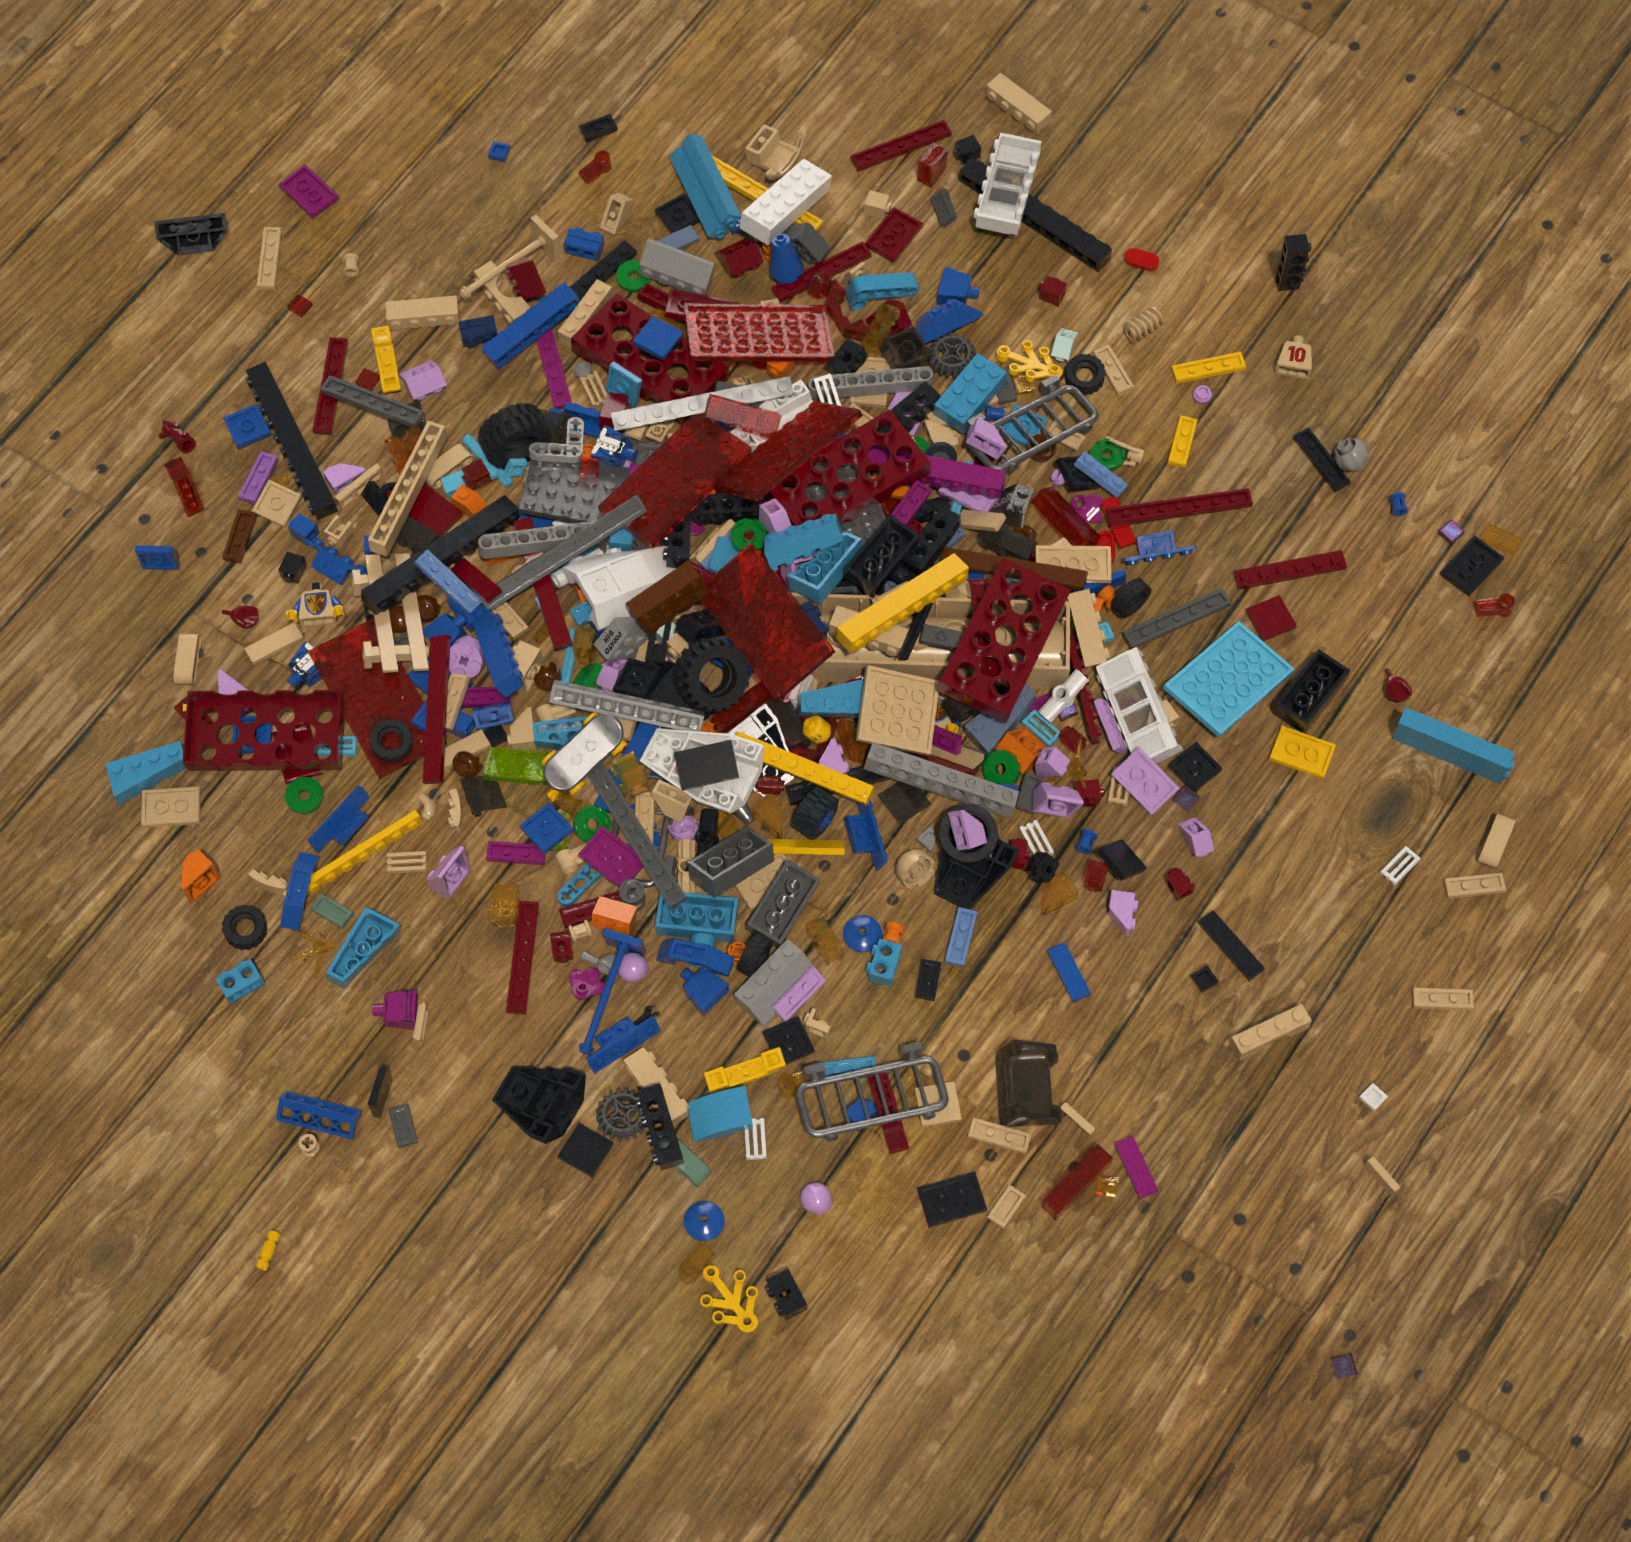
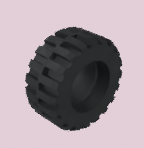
(512, 432)
(733, 681)

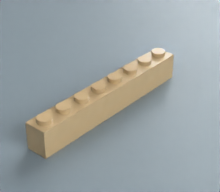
(407, 488)

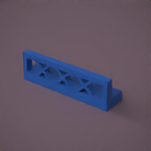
(320, 1108)

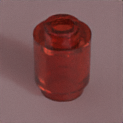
(1070, 738)
(770, 784)

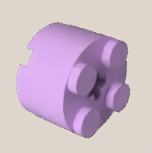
(464, 648)

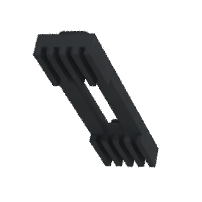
(655, 652)

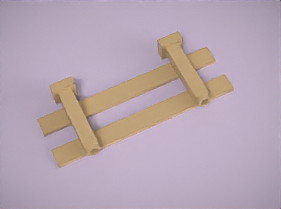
(386, 651)

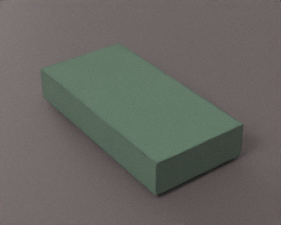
(332, 911)

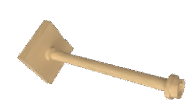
(541, 235)

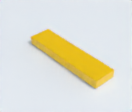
(1208, 367)
(801, 846)

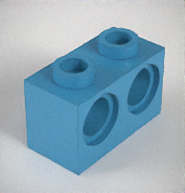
(888, 963)
(242, 985)

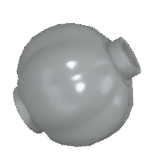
(1351, 454)

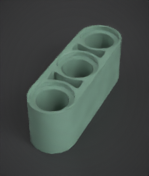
(693, 1168)

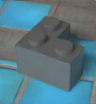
(807, 242)

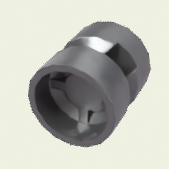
(632, 893)

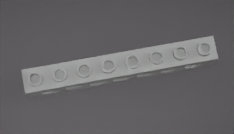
(626, 706)
(941, 780)

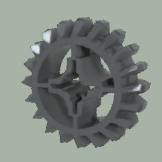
(952, 361)
(615, 1119)

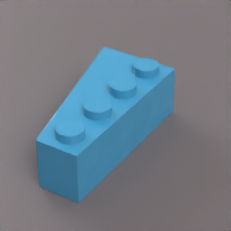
(802, 540)
(825, 570)
(832, 701)
(556, 733)
(144, 770)
(365, 941)

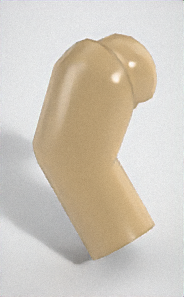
(429, 806)

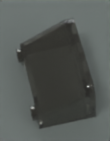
(1026, 1084)

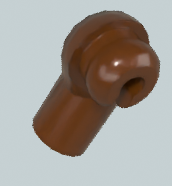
(1027, 530)

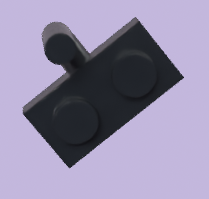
(376, 496)

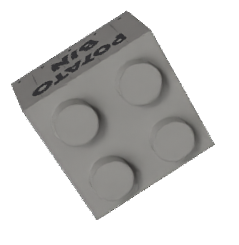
(621, 639)

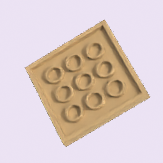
(897, 710)

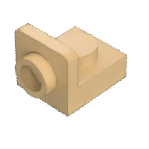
(819, 1027)

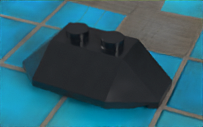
(192, 233)

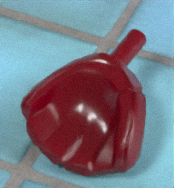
(243, 616)
(1397, 688)

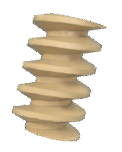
(1143, 324)

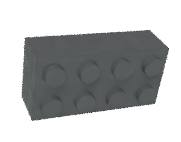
(731, 861)
(783, 903)

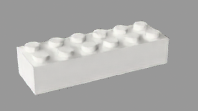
(785, 201)

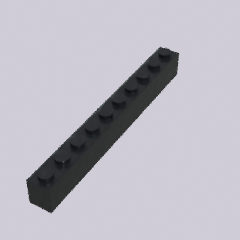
(1047, 222)
(291, 440)
(448, 549)

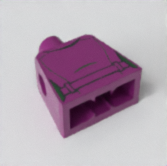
(398, 1009)

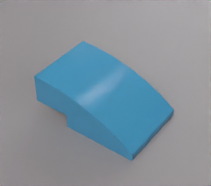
(720, 1114)

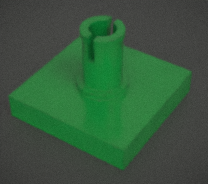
(588, 675)

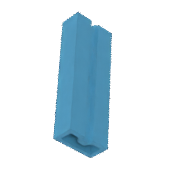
(705, 186)
(1454, 746)

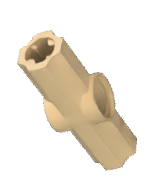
(686, 852)

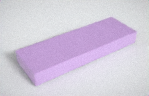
(1110, 725)
(798, 993)

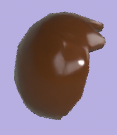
(1047, 453)
(428, 608)
(397, 619)
(546, 676)
(466, 764)

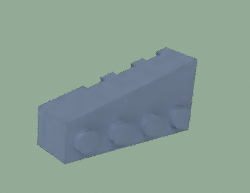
(988, 732)

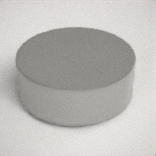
(582, 369)

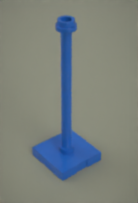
(623, 944)

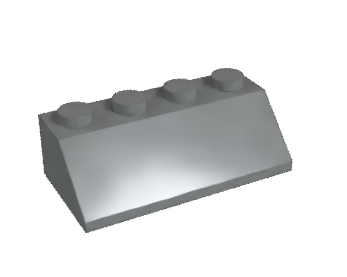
(676, 268)
(772, 981)

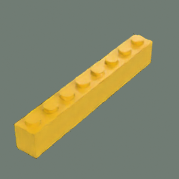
(902, 603)

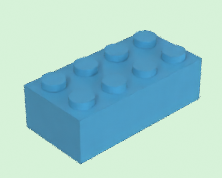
(970, 392)
(699, 915)

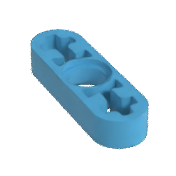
(565, 890)

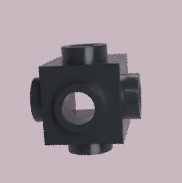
(1042, 867)

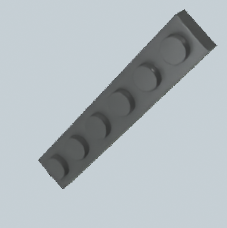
(372, 401)
(1176, 618)

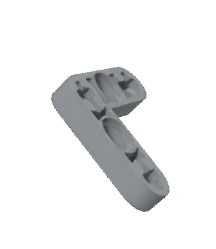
(570, 447)

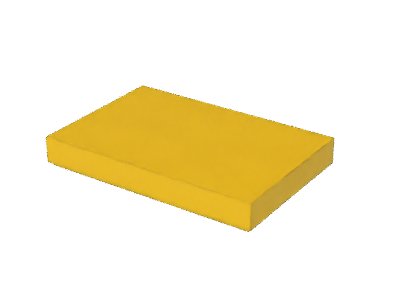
(1302, 752)

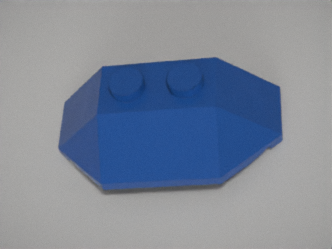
(945, 319)

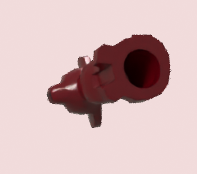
(184, 441)

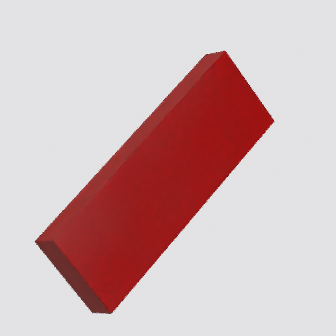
(1123, 534)

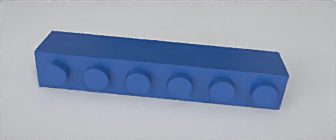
(530, 326)
(498, 653)

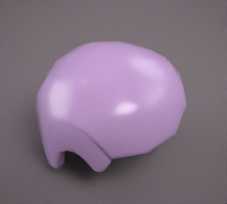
(684, 830)
(633, 967)
(816, 1198)

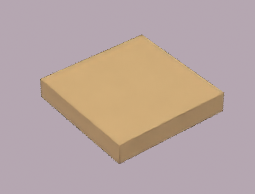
(277, 503)
(950, 1113)

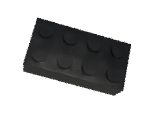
(881, 556)
(1311, 691)

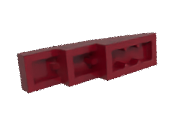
(893, 1131)

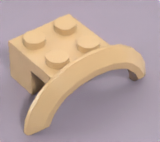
(772, 154)

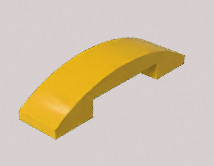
(386, 359)
(745, 1072)

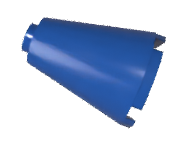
(784, 260)

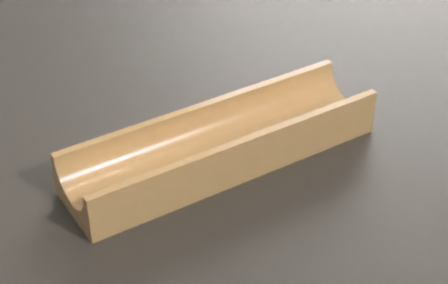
(930, 661)

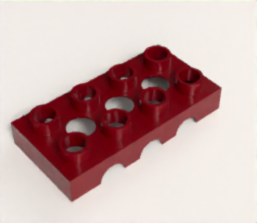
(654, 386)
(861, 490)
(978, 689)
(268, 710)

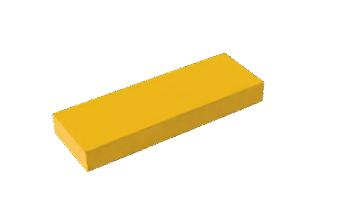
(1182, 441)

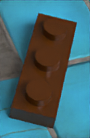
(239, 536)

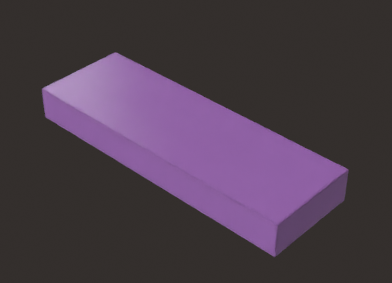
(258, 477)

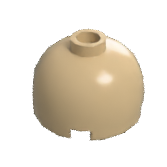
(915, 868)

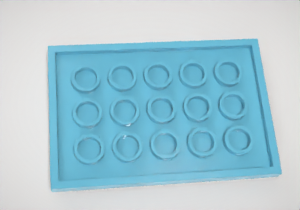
(1228, 679)

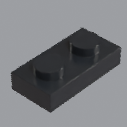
(598, 127)
(928, 980)

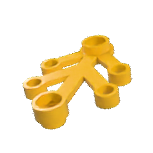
(1031, 363)
(731, 1301)

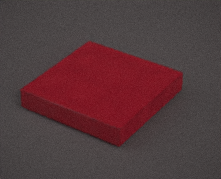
(1271, 618)

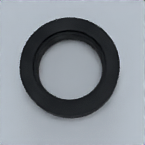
(981, 854)

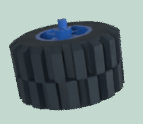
(815, 813)

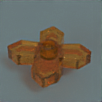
(403, 447)
(848, 742)

